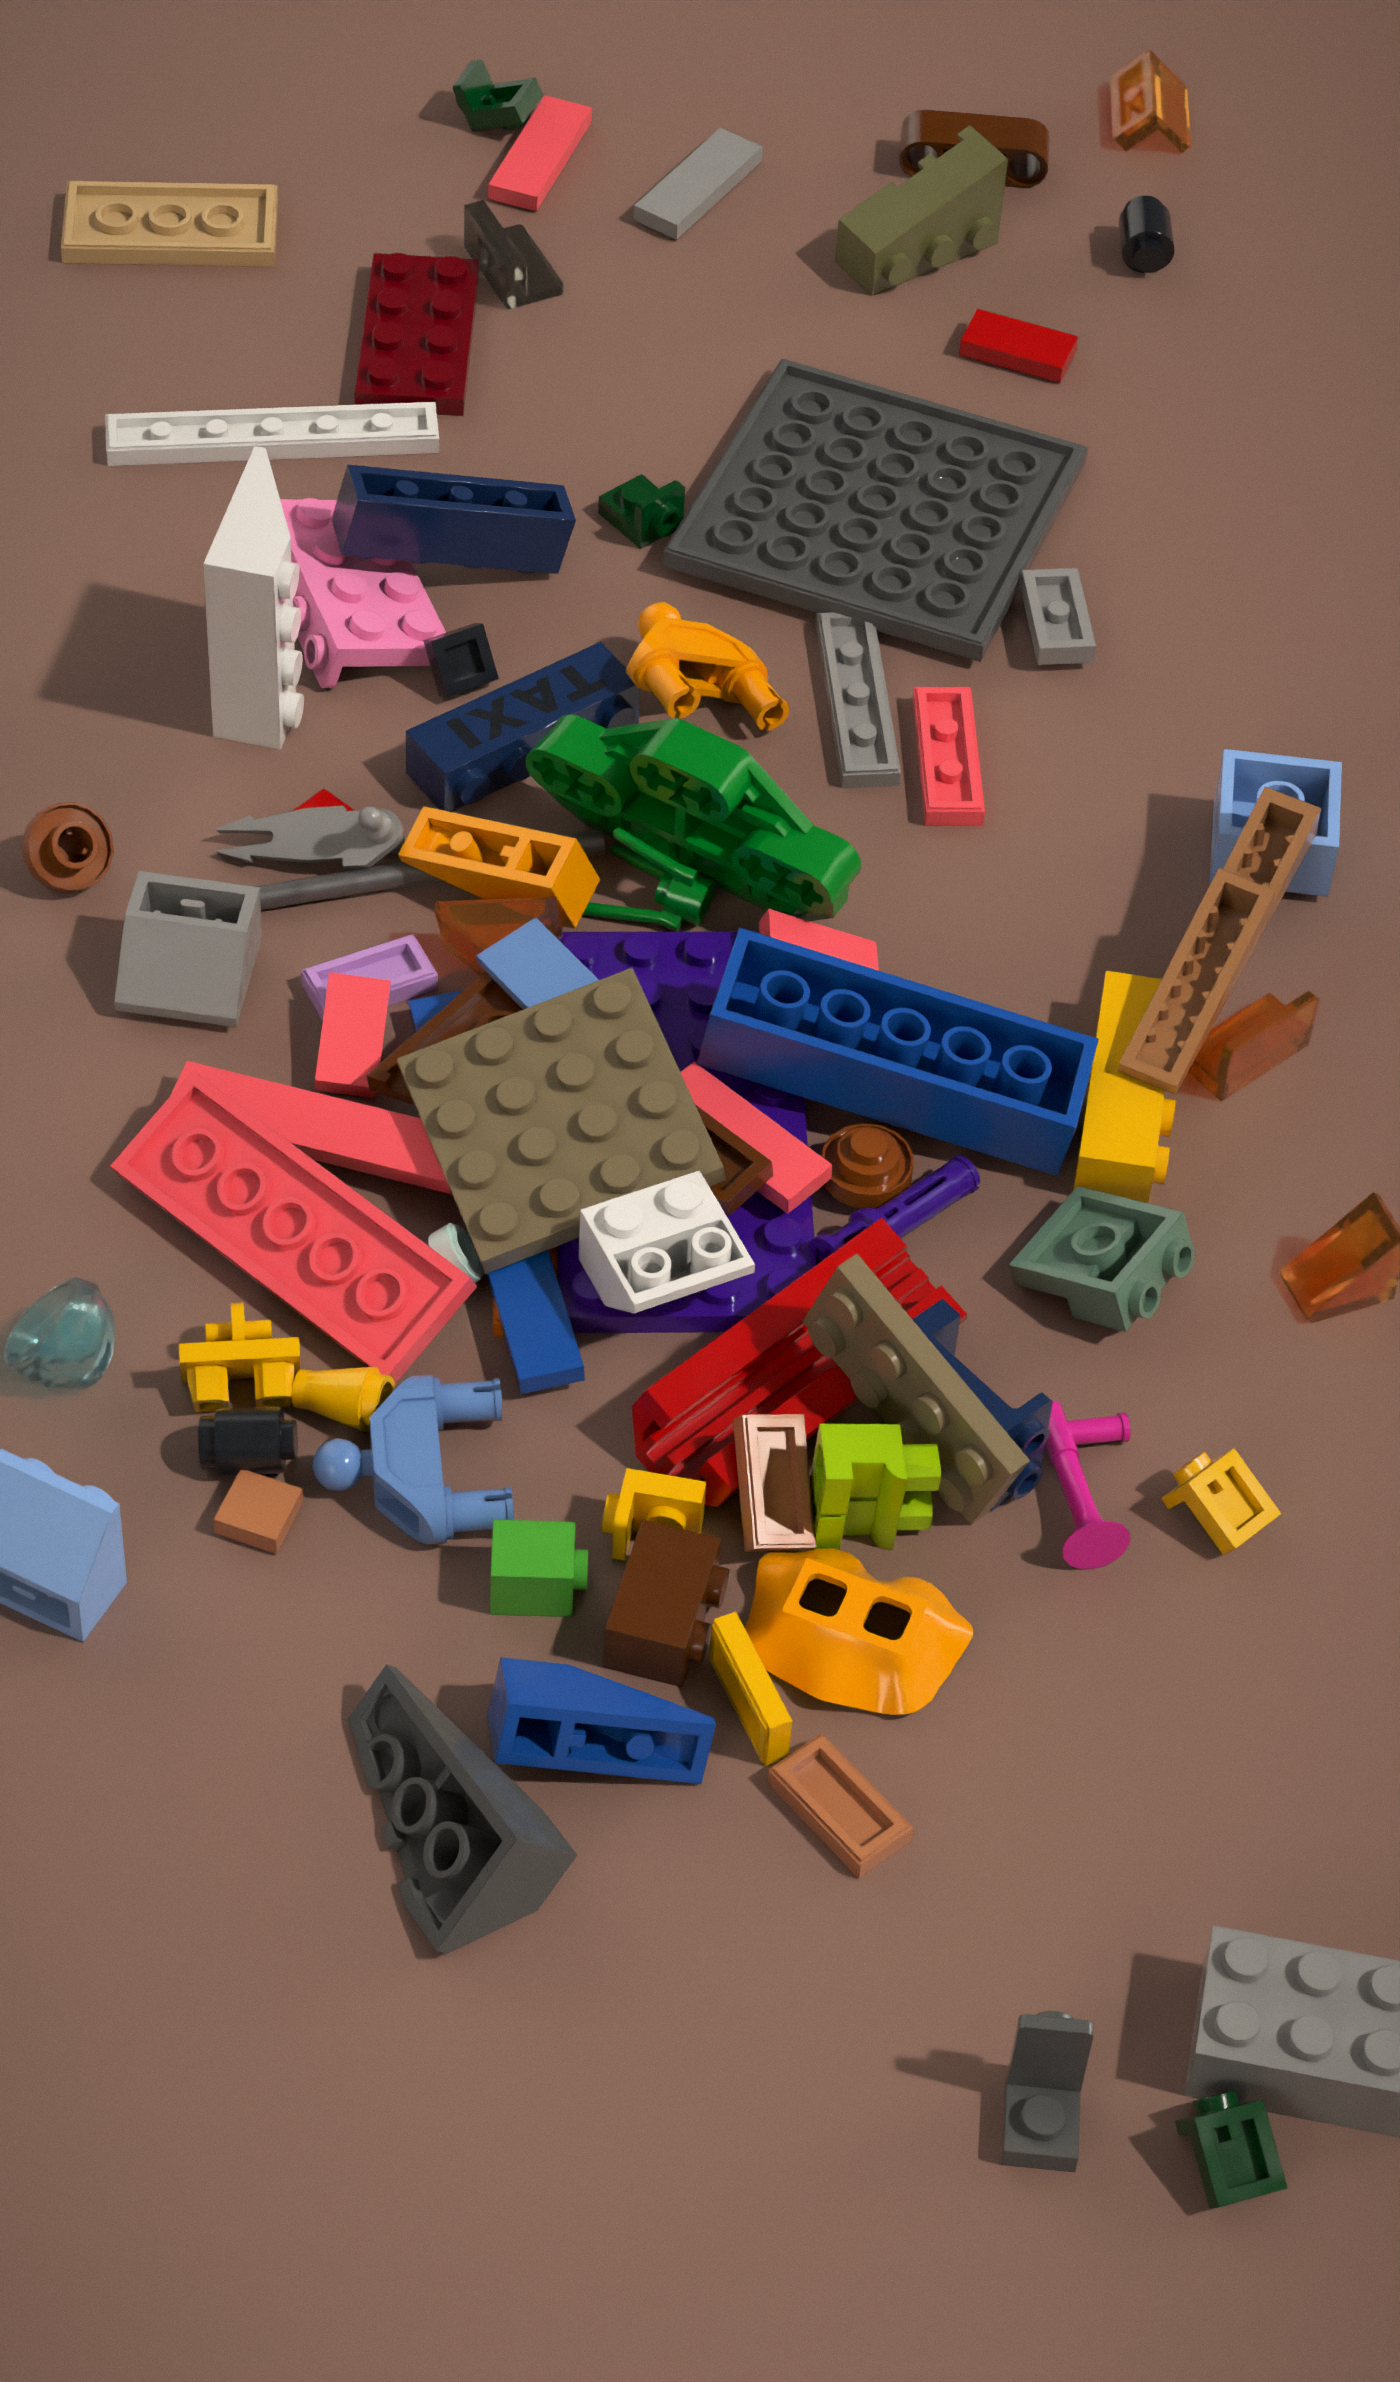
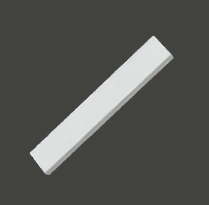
(282, 431)

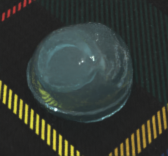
(64, 1337)

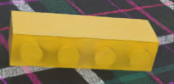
(1121, 1112)

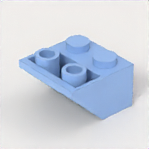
(57, 1547)

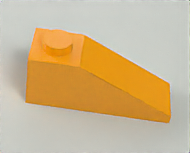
(501, 860)

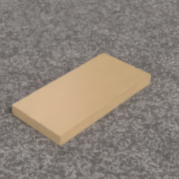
(170, 223)

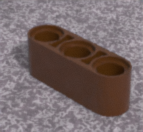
(1019, 139)

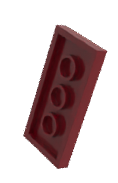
(418, 331)

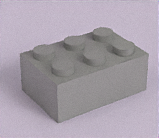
(1299, 2030)

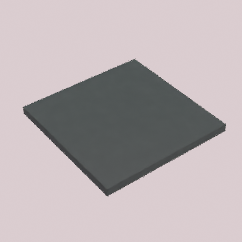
(877, 508)

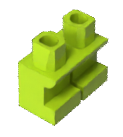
(870, 1483)

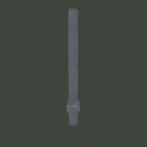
(374, 879)

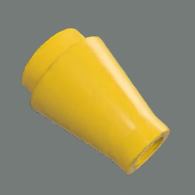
(342, 1394)

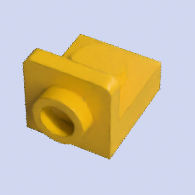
(653, 1498)
(1223, 1498)

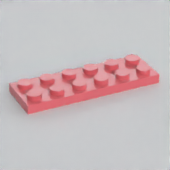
(293, 1227)

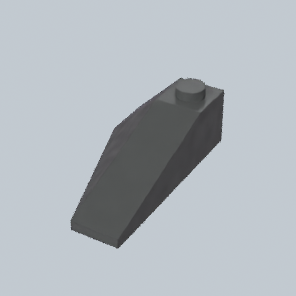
(462, 1829)

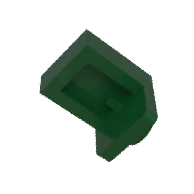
(495, 104)

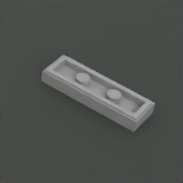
(697, 183)

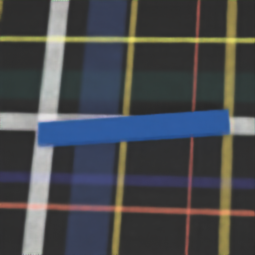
(525, 1293)

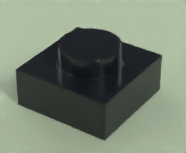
(461, 659)

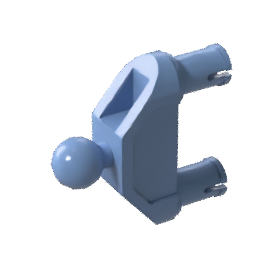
(408, 1464)

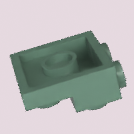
(1106, 1256)

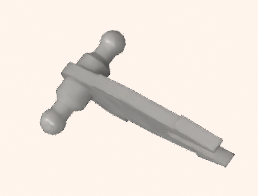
(320, 836)

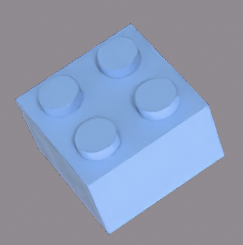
(1309, 780)

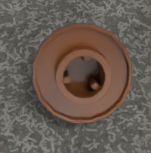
(67, 847)
(867, 1165)

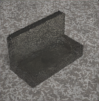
(508, 258)

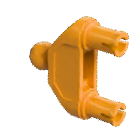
(693, 660)

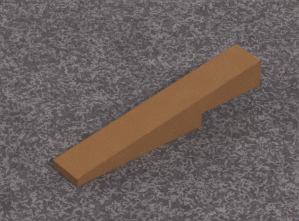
(1220, 940)

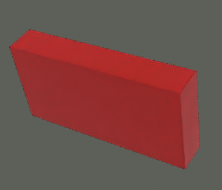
(1018, 345)

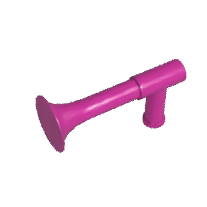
(1093, 1539)

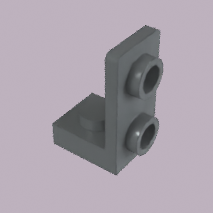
(1045, 2091)

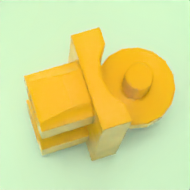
(239, 1352)

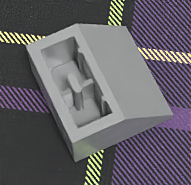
(188, 948)

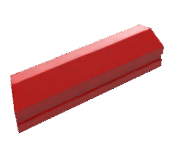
(765, 1369)

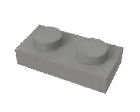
(1057, 616)

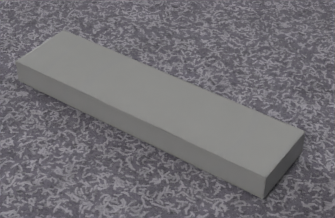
(858, 702)

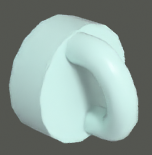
(456, 1247)

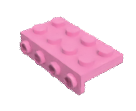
(352, 606)

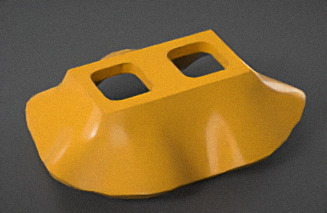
(835, 1654)

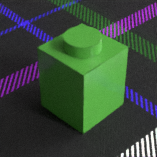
(535, 1568)

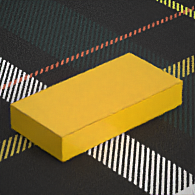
(750, 1689)

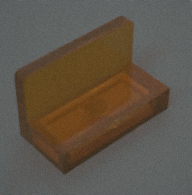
(1149, 99)
(1253, 1043)

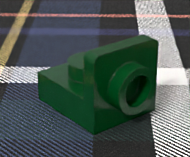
(643, 509)
(1233, 2149)

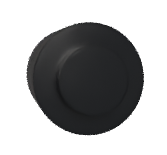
(1146, 235)
(247, 1440)

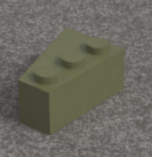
(928, 219)

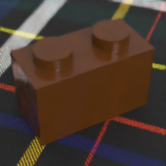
(663, 1604)

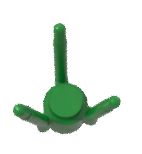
(680, 888)

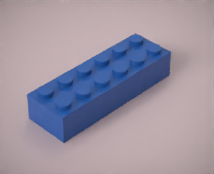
(898, 1051)

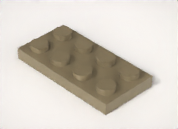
(913, 1386)

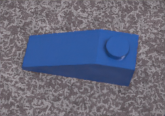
(593, 1725)

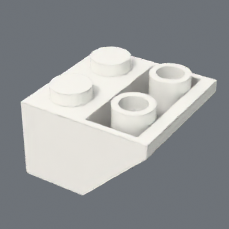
(660, 1244)

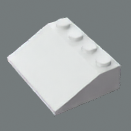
(253, 615)

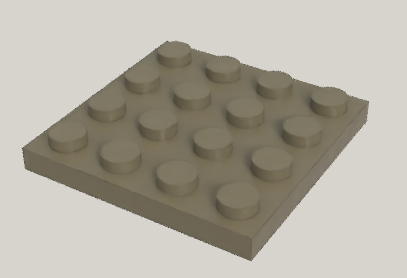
(556, 1116)

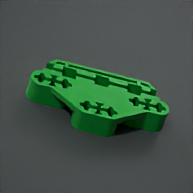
(699, 806)

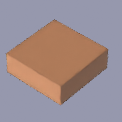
(258, 1511)

